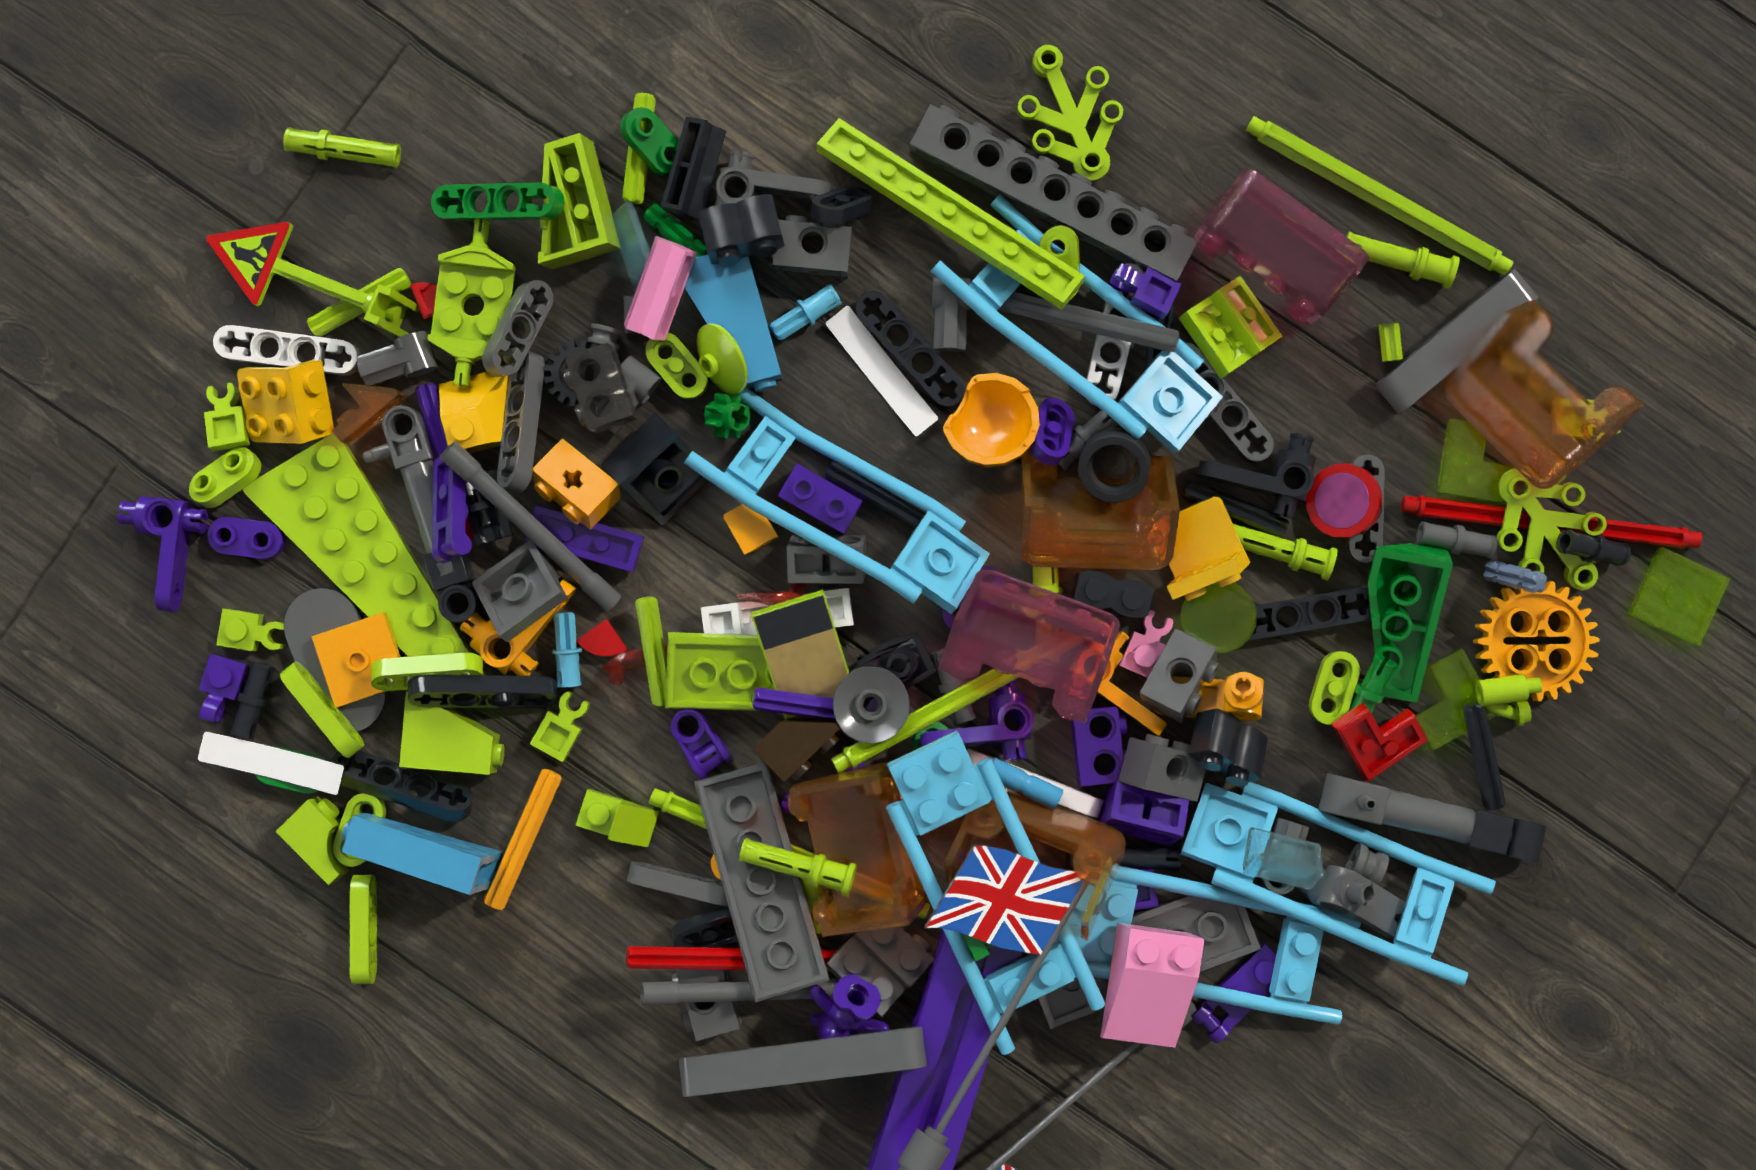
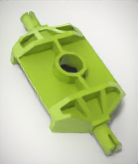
(463, 275)

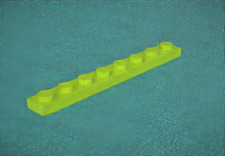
(950, 213)

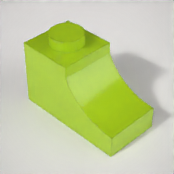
(312, 836)

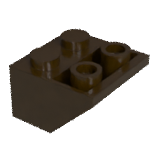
(792, 744)

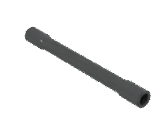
(471, 471)
(673, 993)

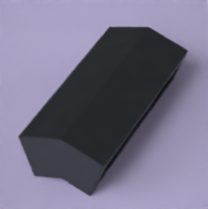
(693, 168)

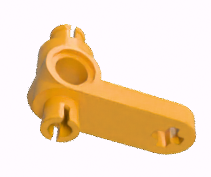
(485, 636)
(1237, 695)
(1121, 699)

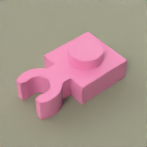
(1145, 649)

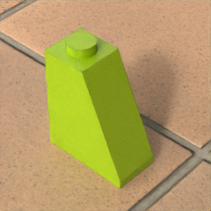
(448, 741)

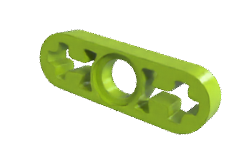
(394, 673)
(322, 709)
(363, 929)

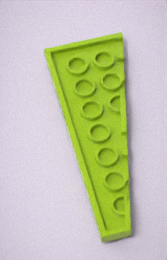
(346, 531)

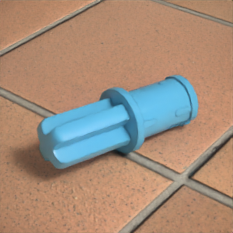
(806, 312)
(566, 650)

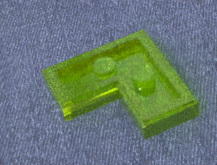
(1463, 468)
(1457, 684)

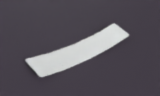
(881, 371)
(271, 762)

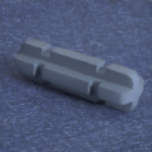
(1515, 576)

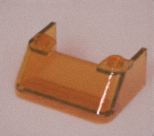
(1095, 844)

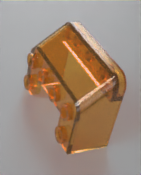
(1529, 405)

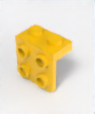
(286, 403)
(1205, 550)

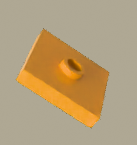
(348, 656)

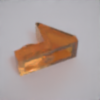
(373, 405)

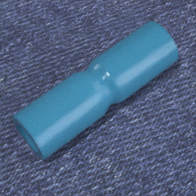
(1028, 785)

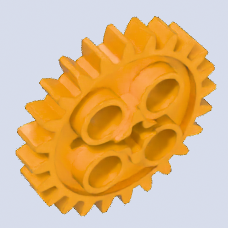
(1535, 611)

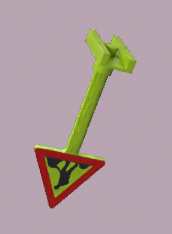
(255, 257)

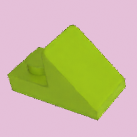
(617, 818)

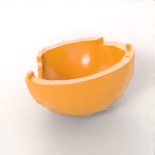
(993, 421)

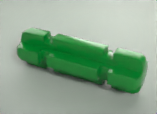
(672, 230)

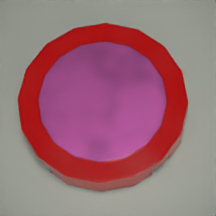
(1344, 500)

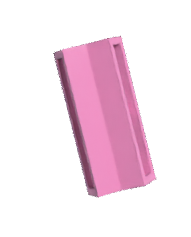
(660, 289)

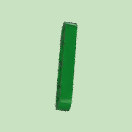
(497, 202)

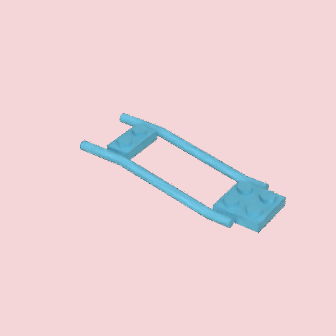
(1165, 399)
(933, 561)
(944, 785)
(1220, 840)
(1294, 960)

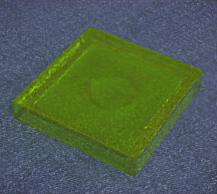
(1678, 596)

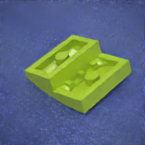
(1230, 327)

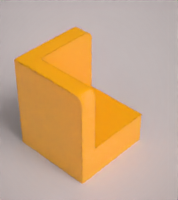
(750, 529)

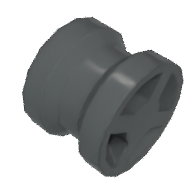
(1368, 864)

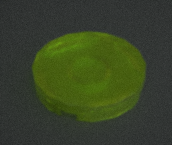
(1220, 617)

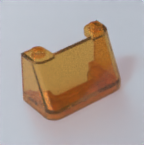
(1075, 530)
(853, 825)

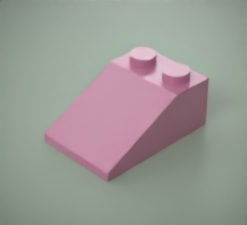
(1150, 984)

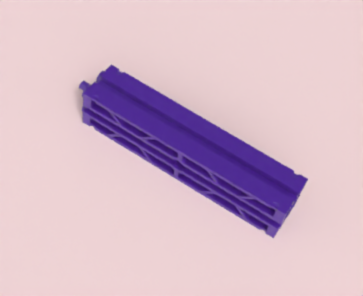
(953, 1040)

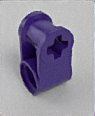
(700, 744)

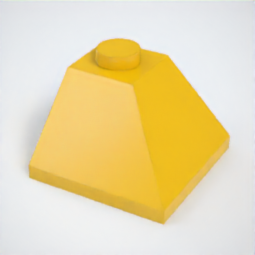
(474, 413)

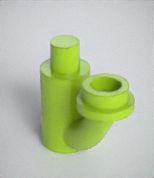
(1512, 689)

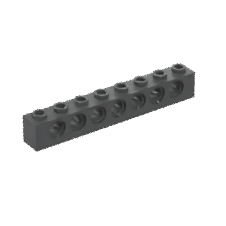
(1030, 197)

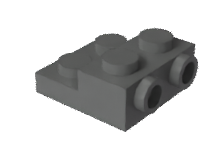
(519, 590)
(883, 958)

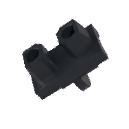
(484, 518)

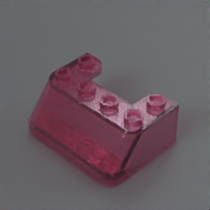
(1282, 244)
(1033, 637)

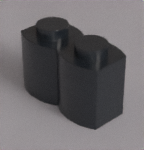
(741, 230)
(1121, 597)
(1228, 747)

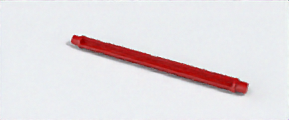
(1494, 515)

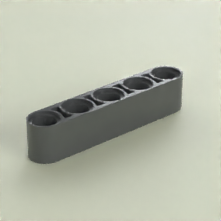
(1452, 342)

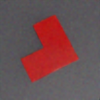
(1377, 748)

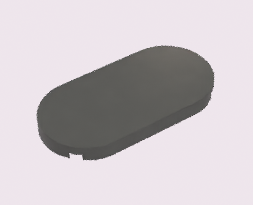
(317, 613)

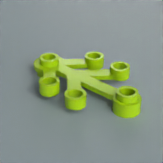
(1072, 118)
(1544, 524)

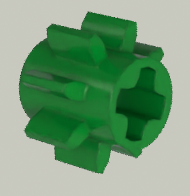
(727, 415)

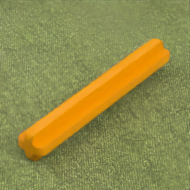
(522, 839)

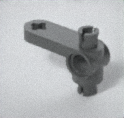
(764, 182)
(1356, 896)

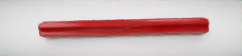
(690, 958)

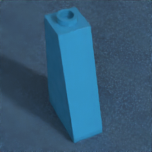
(733, 301)
(421, 853)

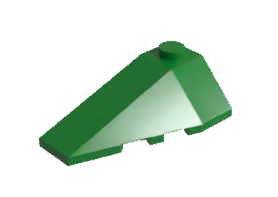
(1405, 606)

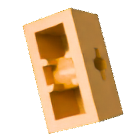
(567, 467)

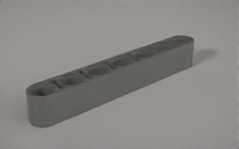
(803, 1062)

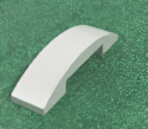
(737, 619)

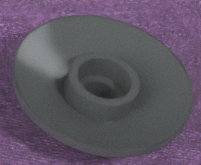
(891, 709)

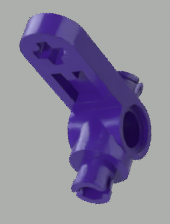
(174, 546)
(996, 733)

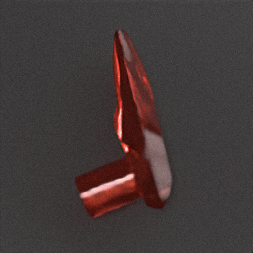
(772, 598)
(623, 662)

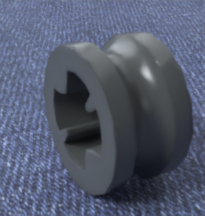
(604, 334)

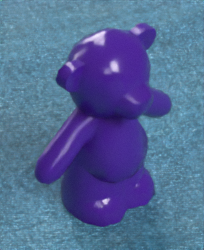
(848, 1010)

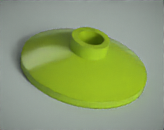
(721, 358)

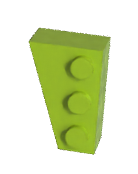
(586, 221)

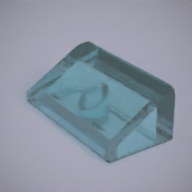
(632, 241)
(1282, 859)

